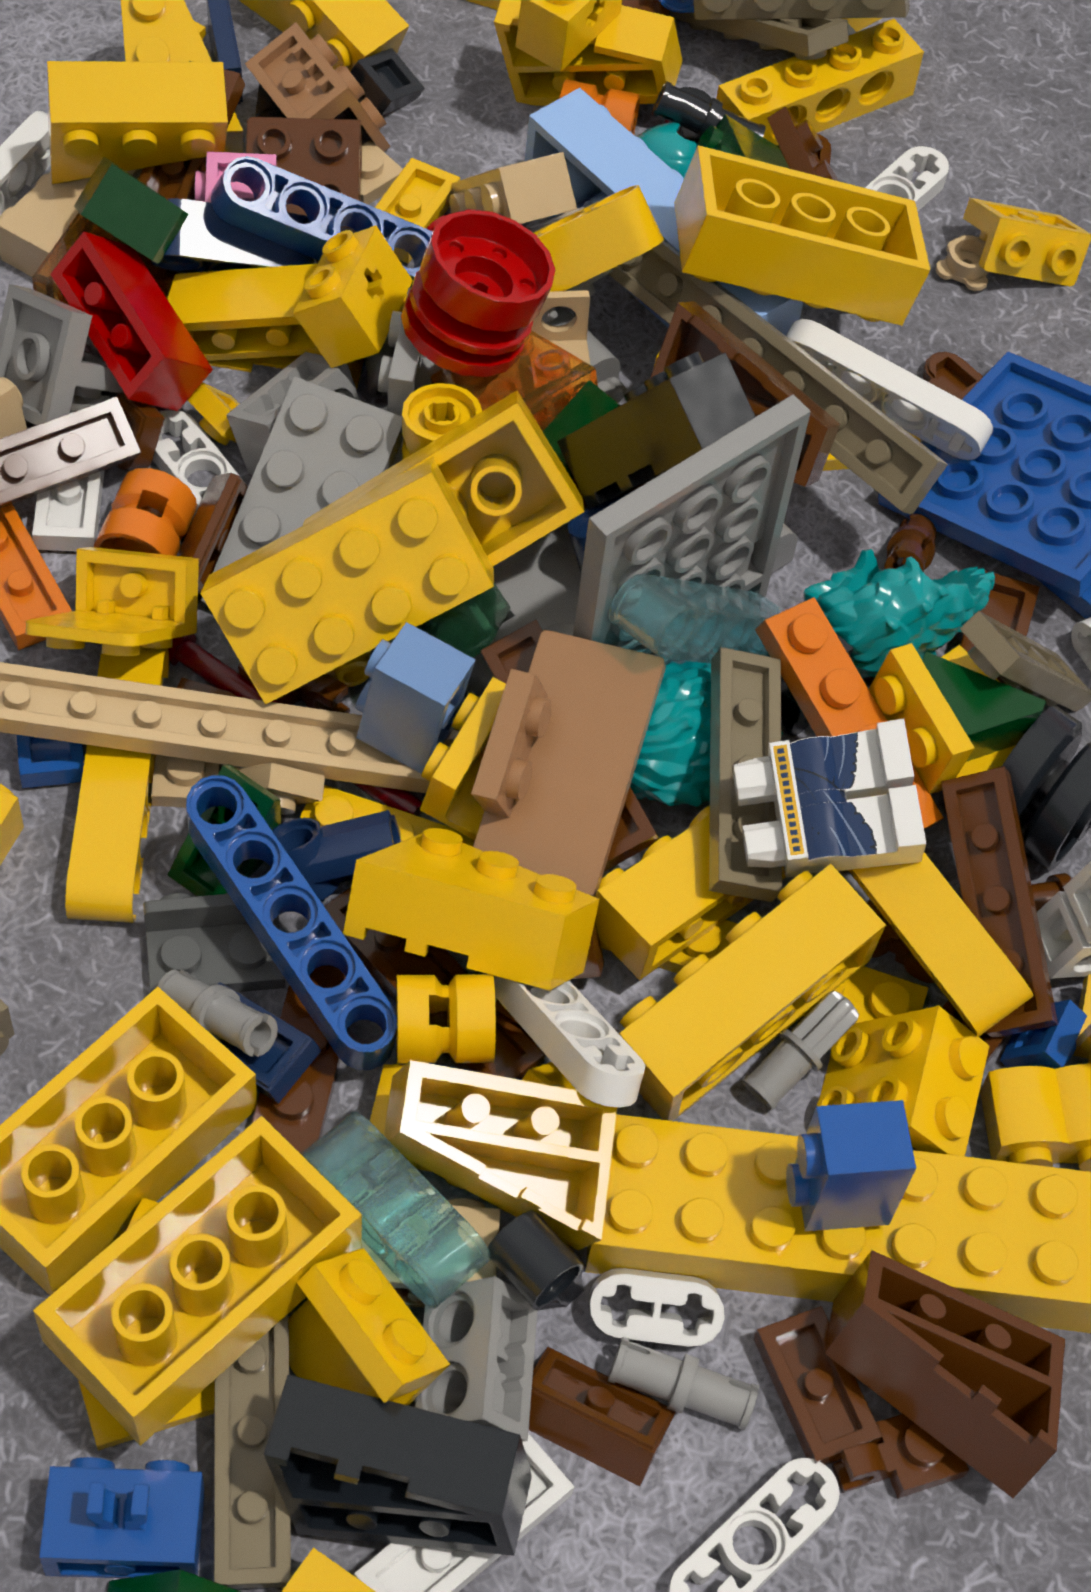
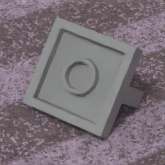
(46, 355)

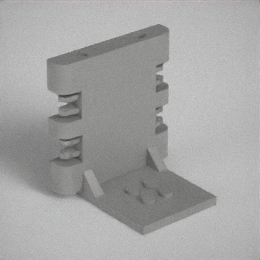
(698, 522)

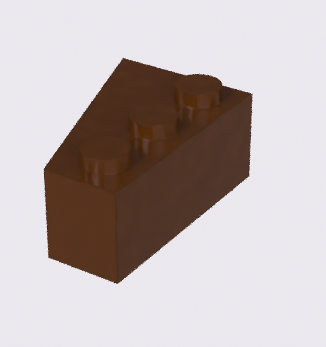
(697, 331)
(953, 1367)

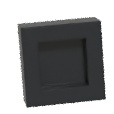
(387, 81)

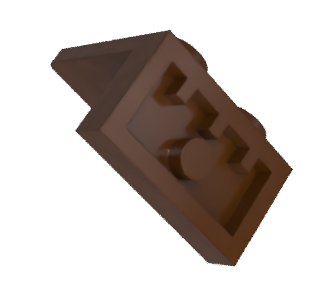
(314, 149)

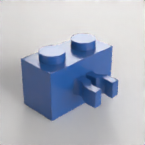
(121, 1519)

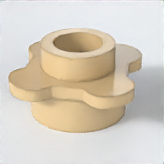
(963, 262)

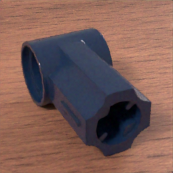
(330, 852)

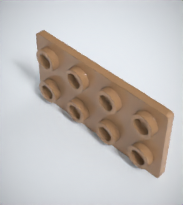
(565, 755)

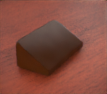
(213, 523)
(596, 1417)

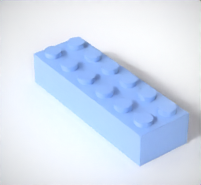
(609, 158)

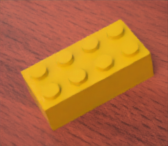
(800, 236)
(500, 476)
(348, 581)
(750, 989)
(113, 1132)
(197, 1279)

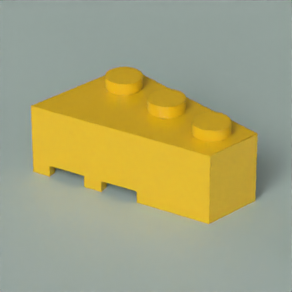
(347, 26)
(168, 34)
(629, 55)
(133, 114)
(246, 316)
(474, 905)
(508, 1143)

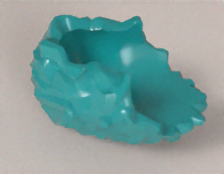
(898, 607)
(677, 742)

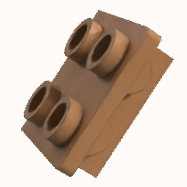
(305, 85)

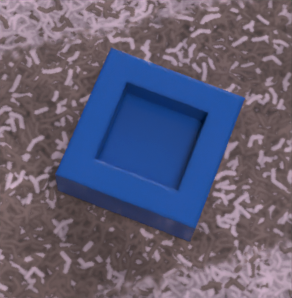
(49, 761)
(1048, 1045)

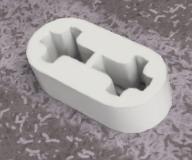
(653, 1324)

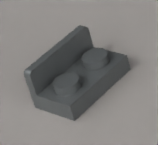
(207, 941)

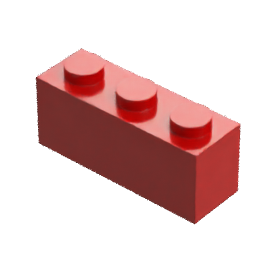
(131, 322)

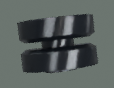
(1052, 786)

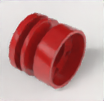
(477, 293)

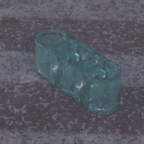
(400, 1210)

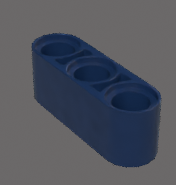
(214, 245)

